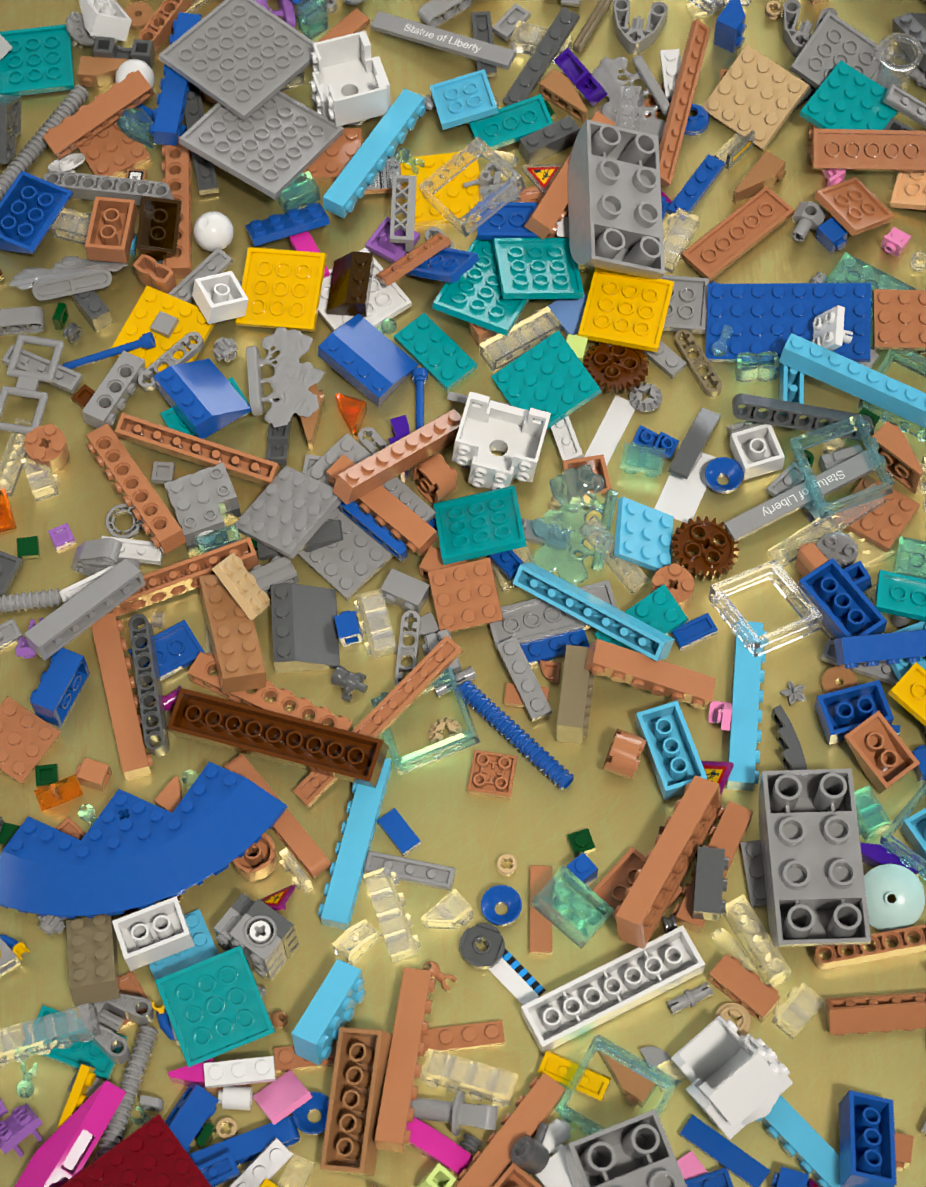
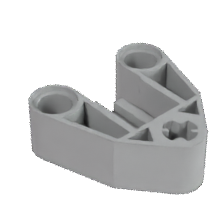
(635, 38)
(795, 39)
(98, 555)
(126, 1007)

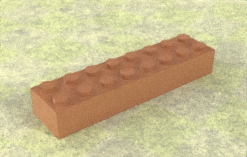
(668, 862)

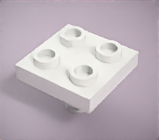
(829, 329)

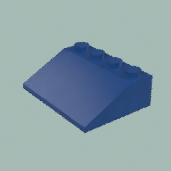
(29, 212)
(366, 359)
(201, 396)

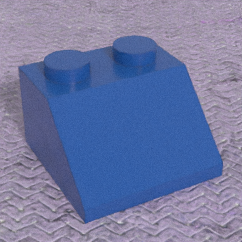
(730, 27)

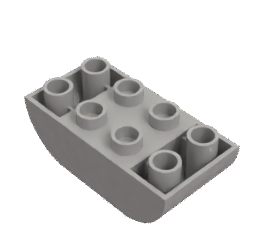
(616, 201)
(812, 858)
(625, 1156)

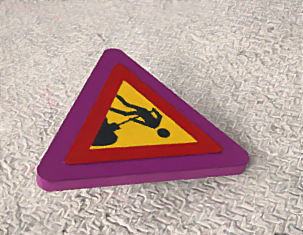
(718, 772)
(278, 899)

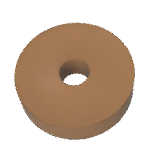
(139, 9)
(834, 674)

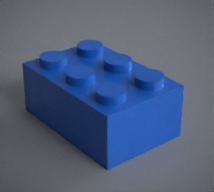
(60, 686)
(848, 708)

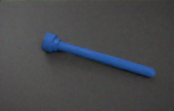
(146, 341)
(419, 376)

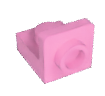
(834, 176)
(895, 241)
(721, 714)

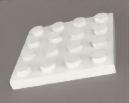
(383, 301)

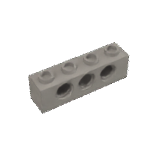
(115, 380)

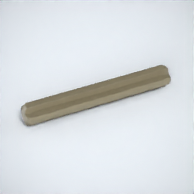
(590, 25)

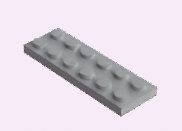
(539, 619)

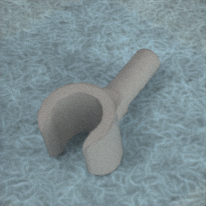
(480, 181)

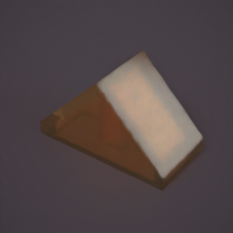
(353, 411)
(7, 519)
(58, 792)

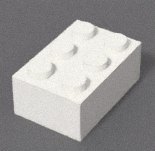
(153, 933)

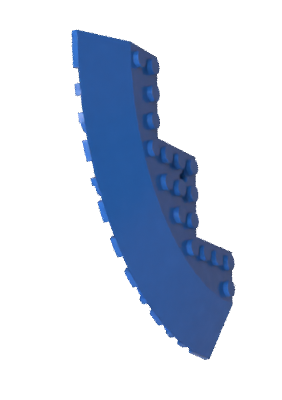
(136, 849)

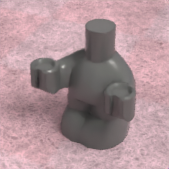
(348, 681)

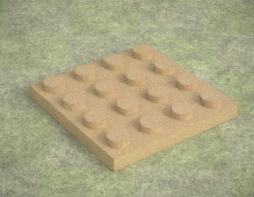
(755, 96)

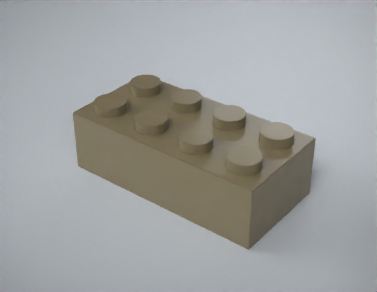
(574, 697)
(92, 959)

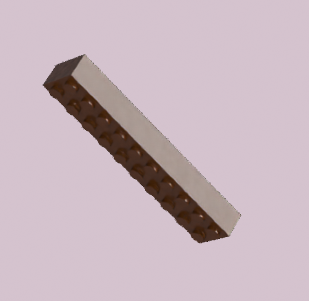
(278, 737)

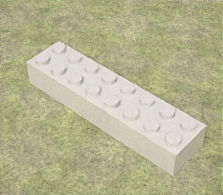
(612, 989)

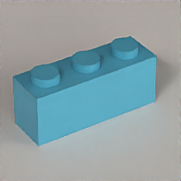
(790, 385)

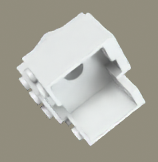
(347, 81)
(503, 430)
(732, 1075)

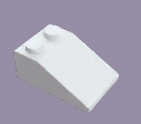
(105, 19)

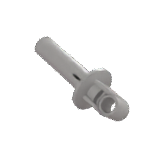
(456, 1113)

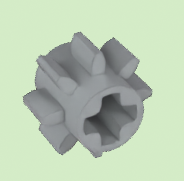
(225, 349)
(51, 924)

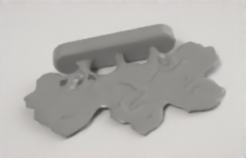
(607, 76)
(66, 278)
(289, 380)

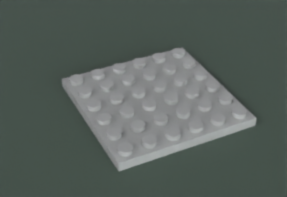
(240, 55)
(266, 147)
(358, 556)

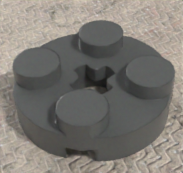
(486, 958)

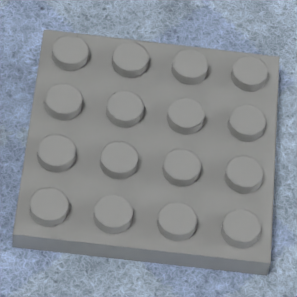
(828, 45)
(288, 512)

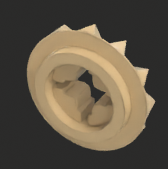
(439, 726)
(736, 1011)

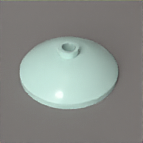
(909, 896)

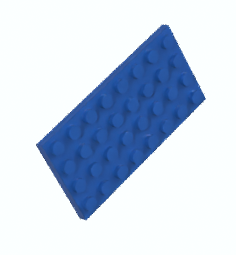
(769, 312)

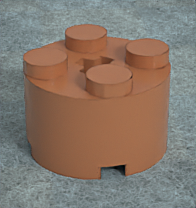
(47, 446)
(435, 478)
(678, 582)
(623, 754)
(260, 865)

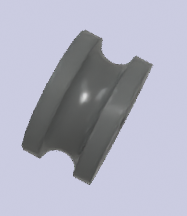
(72, 332)
(669, 923)
(470, 1143)

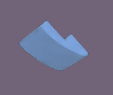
(569, 313)

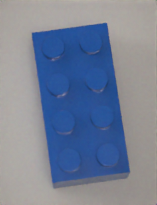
(841, 602)
(866, 1141)

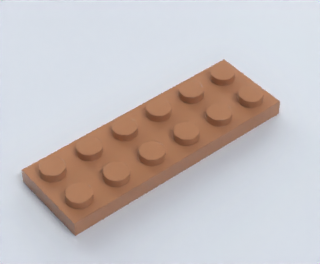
(869, 150)
(737, 233)

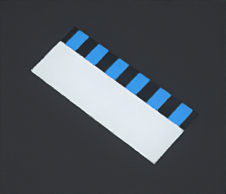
(517, 979)

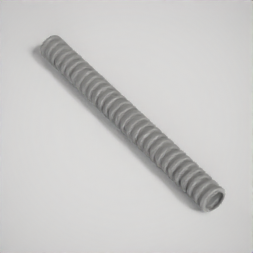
(37, 143)
(30, 600)
(130, 1084)

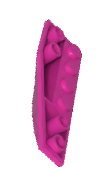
(73, 1142)

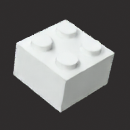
(220, 297)
(757, 451)

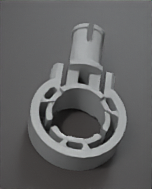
(118, 510)

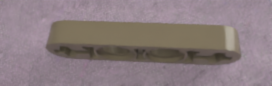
(695, 364)

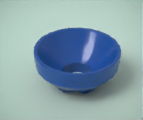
(699, 123)
(723, 467)
(501, 895)
(300, 1116)

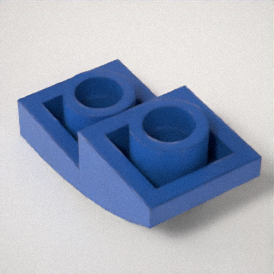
(647, 437)

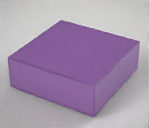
(62, 536)

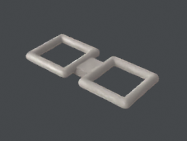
(28, 381)

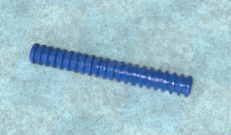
(516, 735)

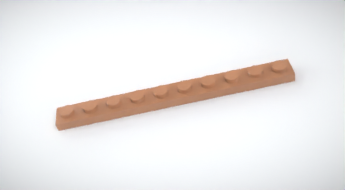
(682, 100)
(389, 709)
(440, 1039)

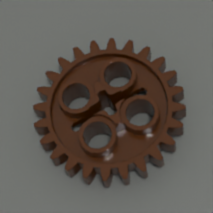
(616, 366)
(709, 533)

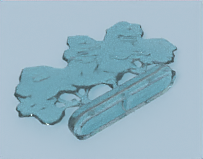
(562, 526)

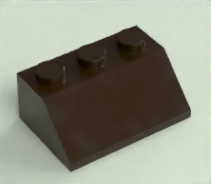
(158, 227)
(351, 284)

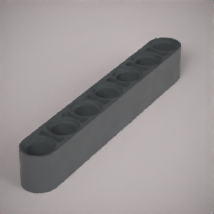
(794, 411)
(152, 693)

